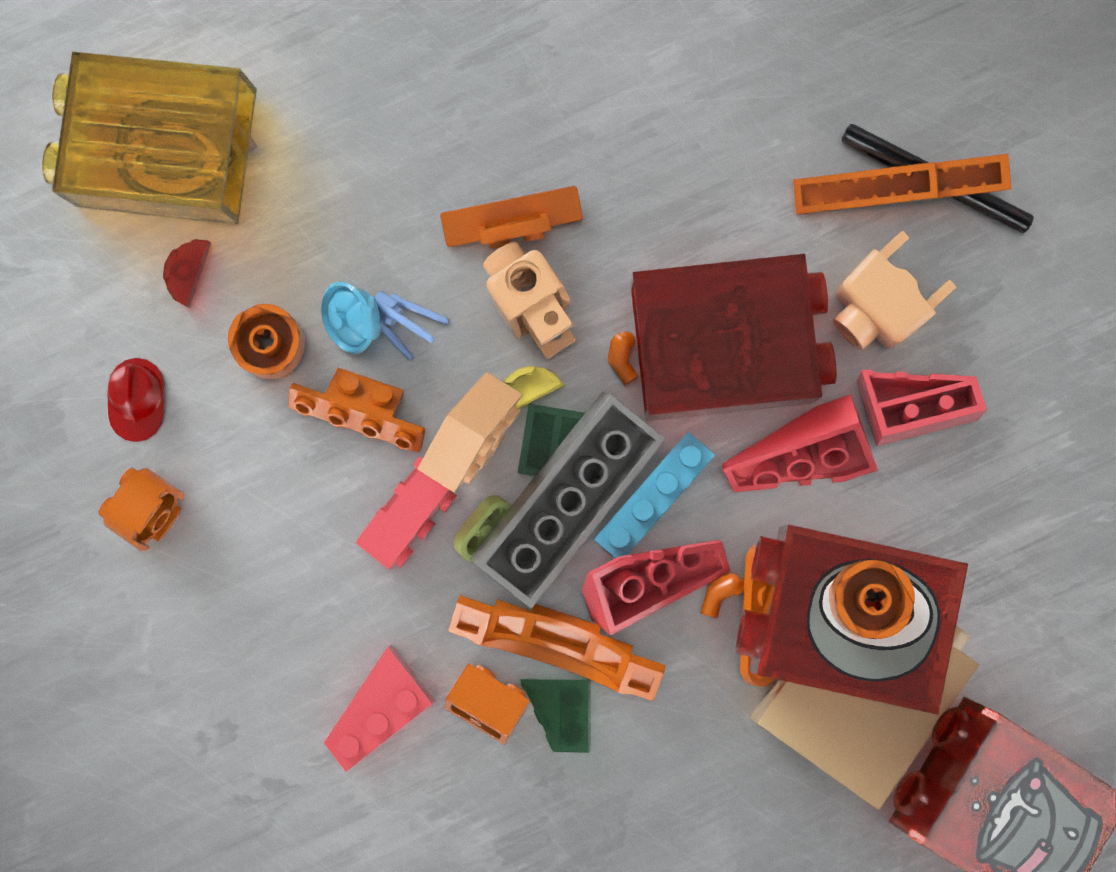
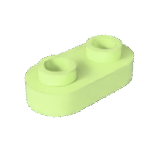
(479, 525)

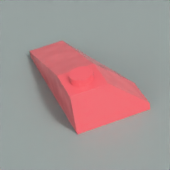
(814, 446)
(648, 581)

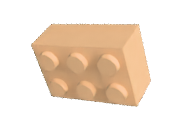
(471, 433)

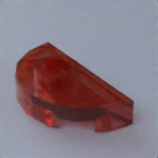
(184, 269)

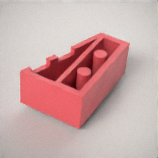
(915, 405)
(405, 518)
(379, 709)

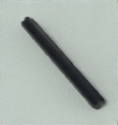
(896, 156)

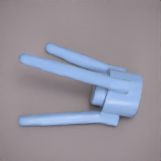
(391, 312)

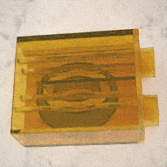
(151, 137)

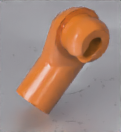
(619, 354)
(719, 590)

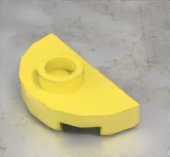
(533, 383)

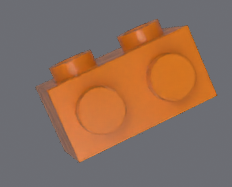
(487, 702)

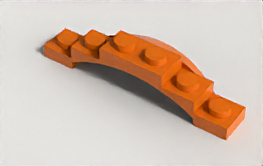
(558, 641)

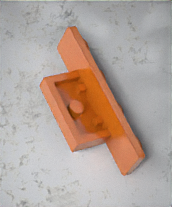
(512, 218)
(360, 406)

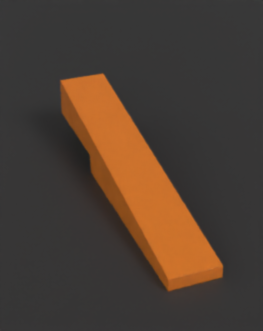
(902, 184)

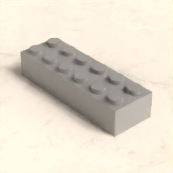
(567, 499)

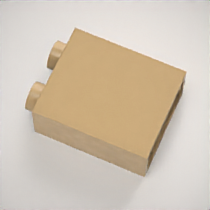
(856, 738)

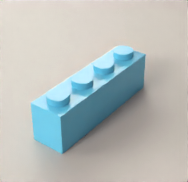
(654, 496)

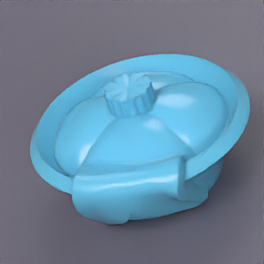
(350, 317)

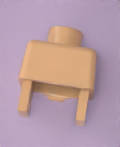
(884, 300)
(533, 311)

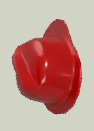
(135, 399)

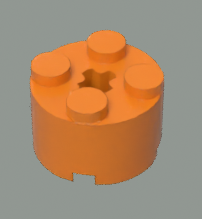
(266, 322)
(141, 508)
(892, 607)

